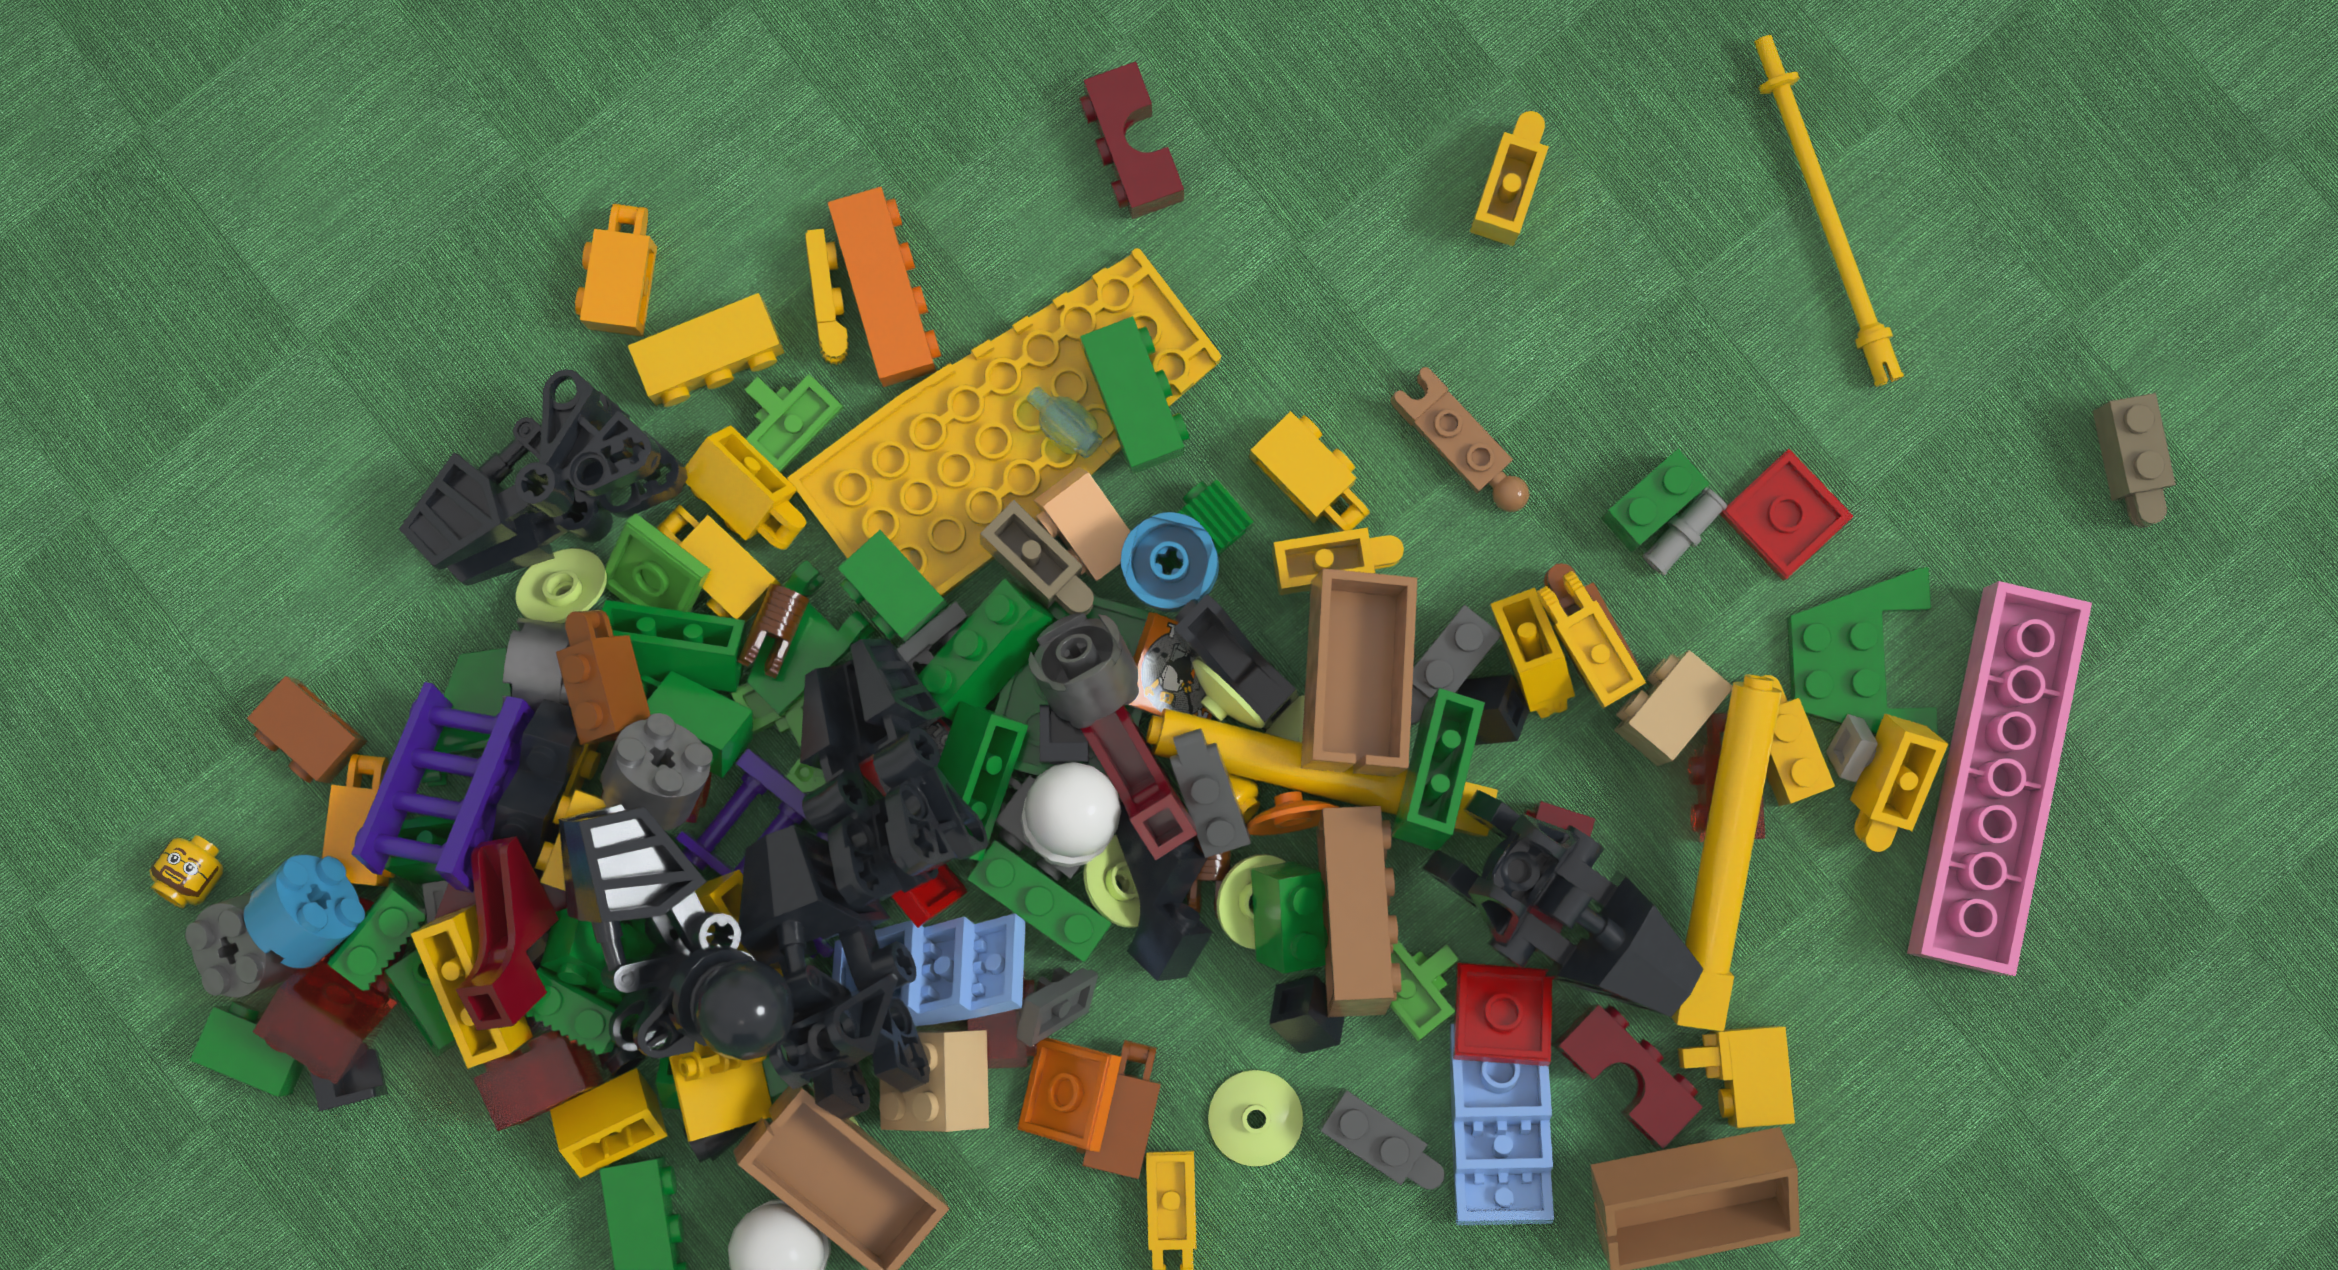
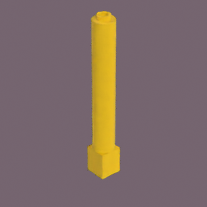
(1279, 763)
(1728, 848)

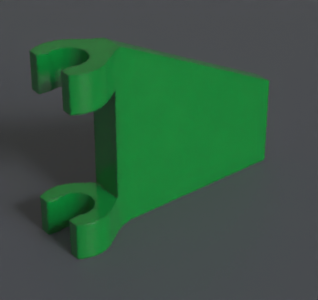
(813, 646)
(477, 688)

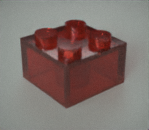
(324, 1020)
(534, 1082)

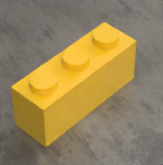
(707, 351)
(448, 954)

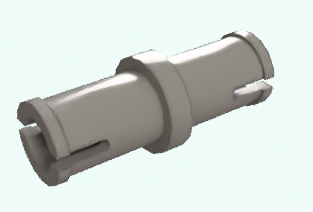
(1684, 531)

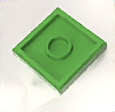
(653, 569)

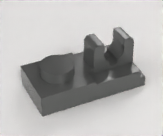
(931, 636)
(1055, 1004)

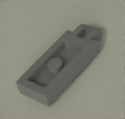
(1208, 794)

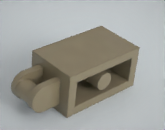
(2135, 456)
(1037, 560)

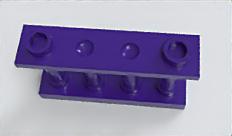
(757, 780)
(472, 816)

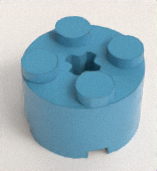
(1156, 539)
(303, 910)

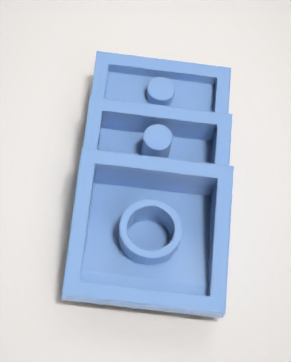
(959, 967)
(1501, 1142)

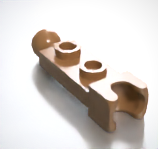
(1461, 441)

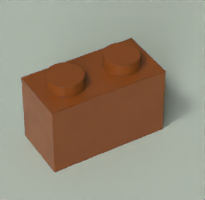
(305, 731)

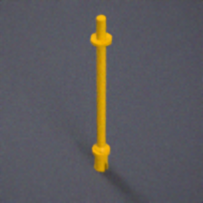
(1872, 335)

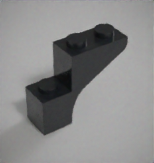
(1216, 640)
(545, 765)
(1167, 931)

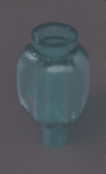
(1066, 423)

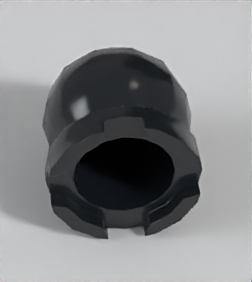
(731, 1003)

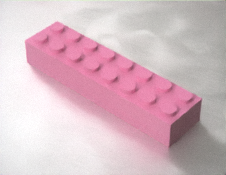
(1999, 779)

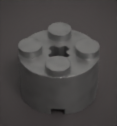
(533, 662)
(1084, 669)
(658, 769)
(228, 955)

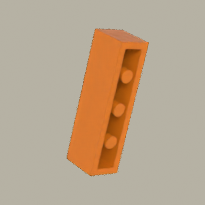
(882, 286)

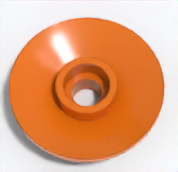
(1288, 815)

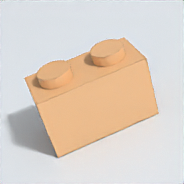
(1084, 522)

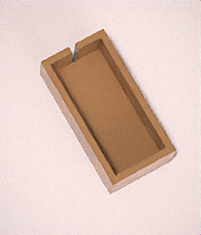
(1359, 673)
(1355, 911)
(841, 1181)
(1696, 1200)

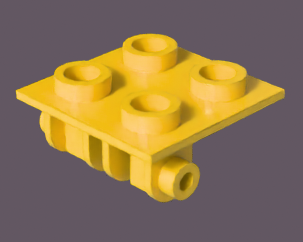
(719, 1091)

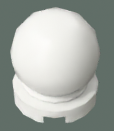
(1070, 814)
(777, 1240)

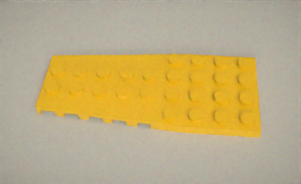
(969, 442)

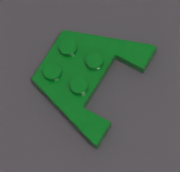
(1841, 655)

